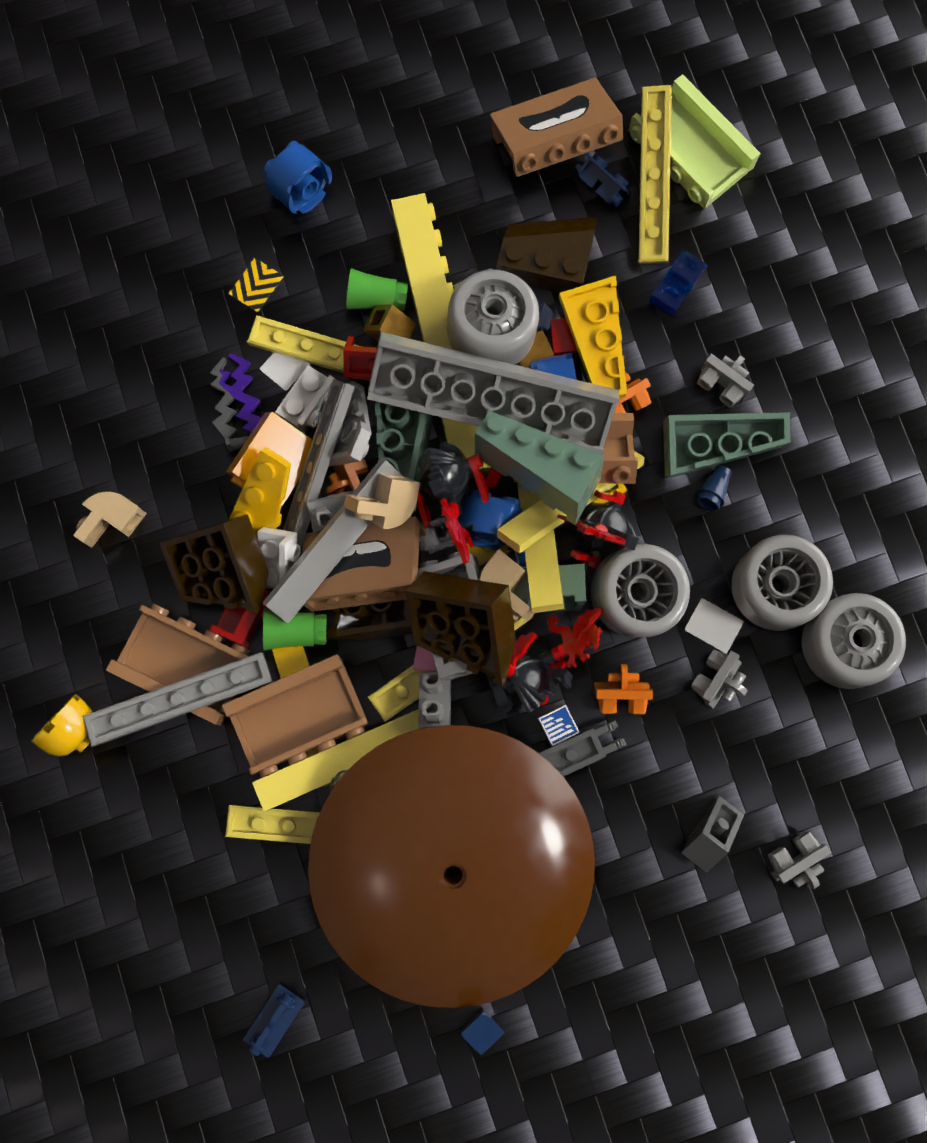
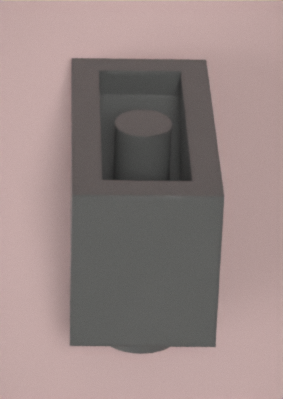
(713, 835)

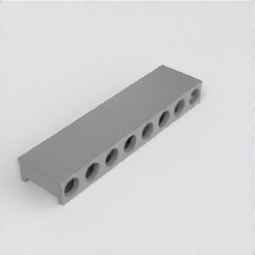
(469, 386)

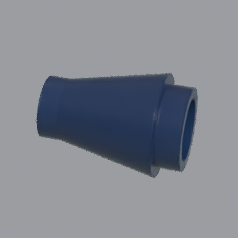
(714, 489)

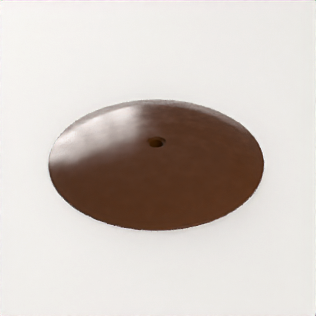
(438, 804)

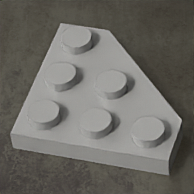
(355, 431)

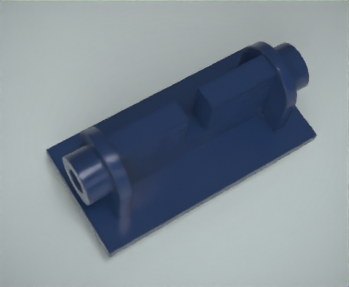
(611, 187)
(273, 1021)

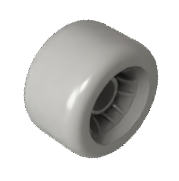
(493, 316)
(799, 568)
(662, 587)
(830, 644)

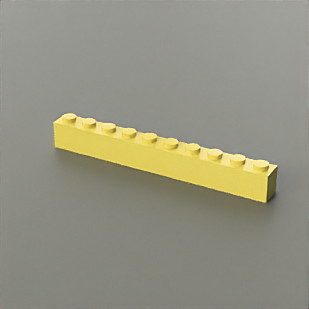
(430, 293)

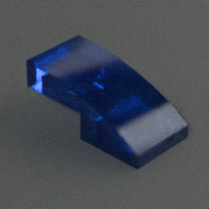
(678, 283)

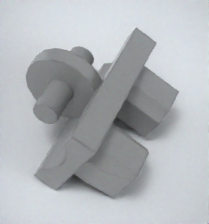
(727, 374)
(324, 508)
(726, 667)
(434, 700)
(787, 868)

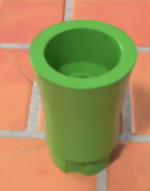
(371, 290)
(301, 631)

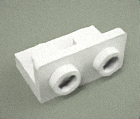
(305, 400)
(279, 552)

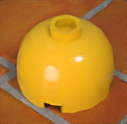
(65, 729)

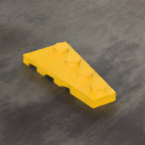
(596, 330)
(264, 491)

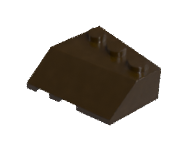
(548, 252)
(218, 565)
(372, 620)
(463, 621)

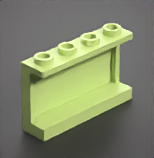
(705, 146)

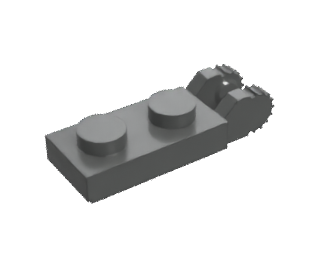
(581, 750)

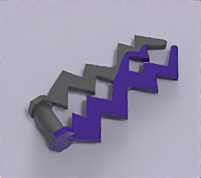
(234, 393)

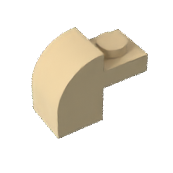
(392, 503)
(105, 510)
(505, 571)

